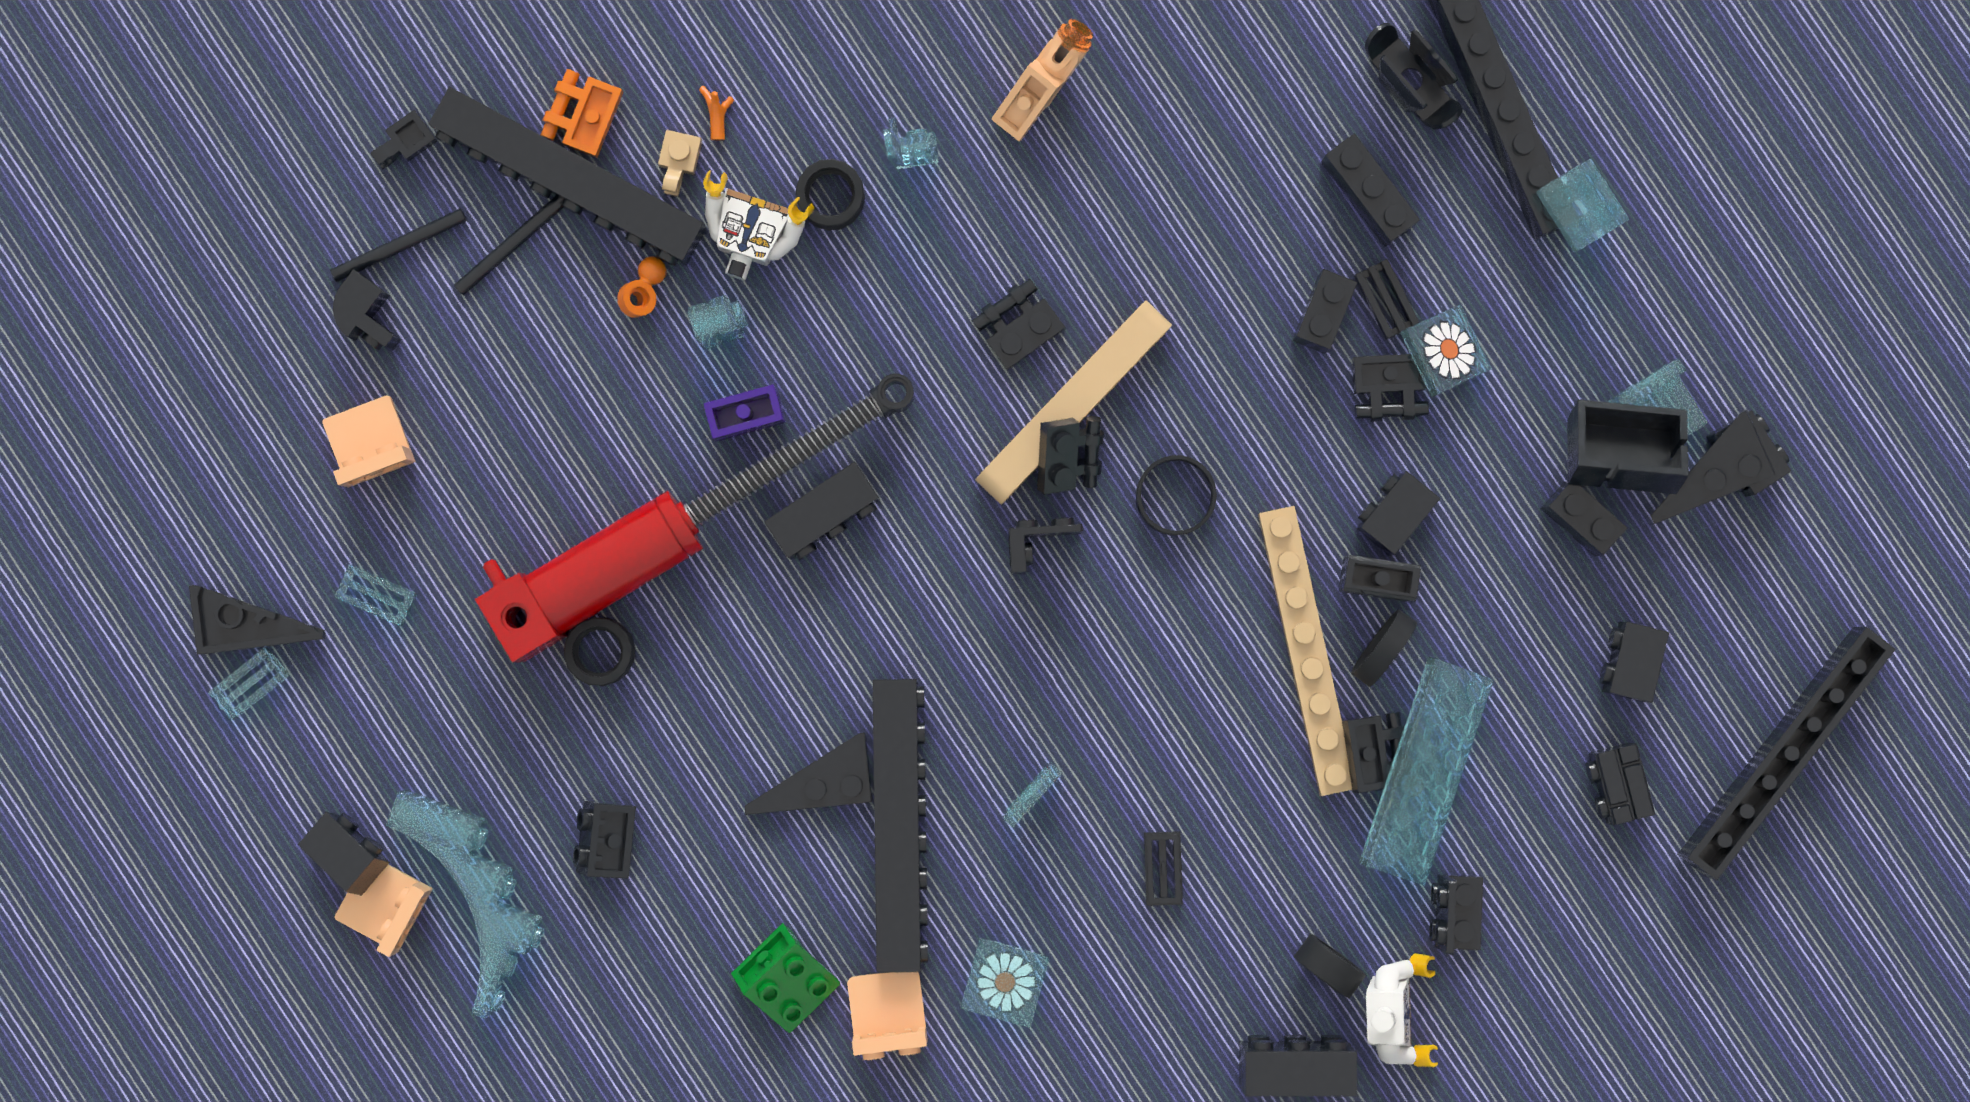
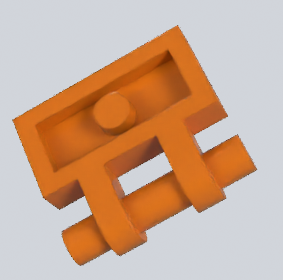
(591, 116)

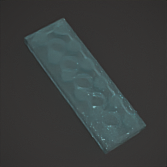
(1426, 771)

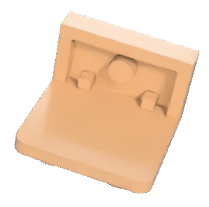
(887, 1014)

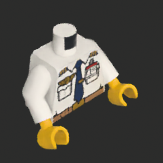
(750, 226)
(1390, 1012)

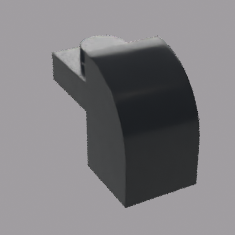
(356, 306)

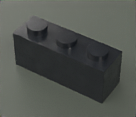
(1369, 190)
(823, 512)

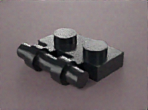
(1025, 333)
(1385, 375)
(1059, 454)
(1367, 750)

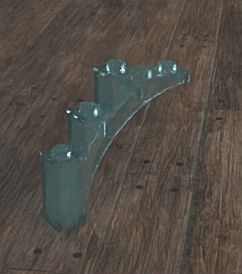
(501, 928)

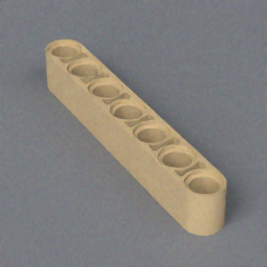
(1075, 398)

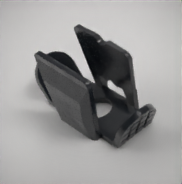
(1393, 57)

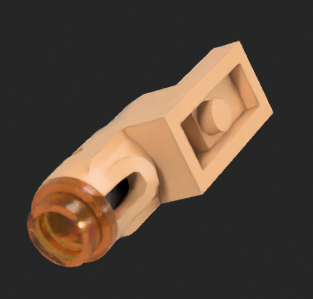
(1043, 78)

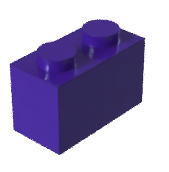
(744, 413)

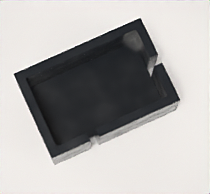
(1627, 446)
(1297, 1066)

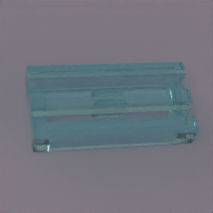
(404, 607)
(225, 702)

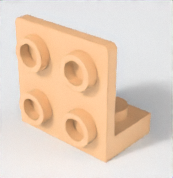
(367, 441)
(385, 909)

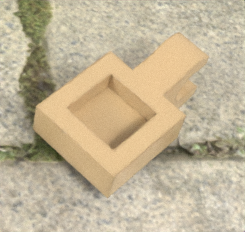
(679, 156)

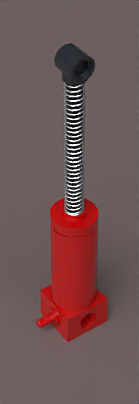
(646, 542)

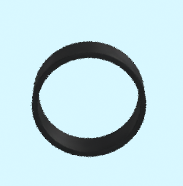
(1212, 488)
(1384, 648)

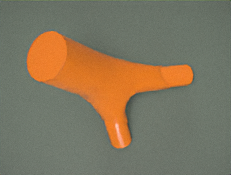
(717, 113)

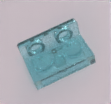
(913, 150)

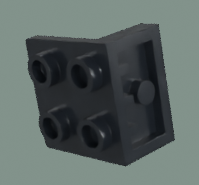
(1021, 552)
(1457, 913)

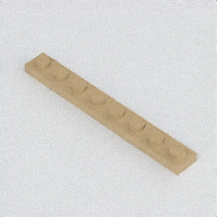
(1306, 649)

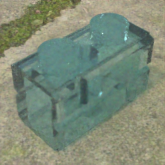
(717, 321)

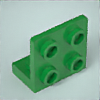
(784, 979)

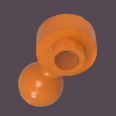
(651, 272)

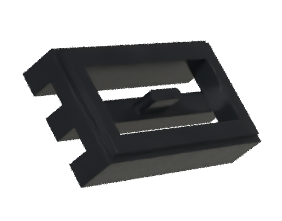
(1399, 293)
(1162, 837)

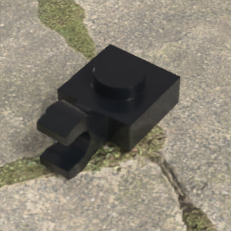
(408, 137)

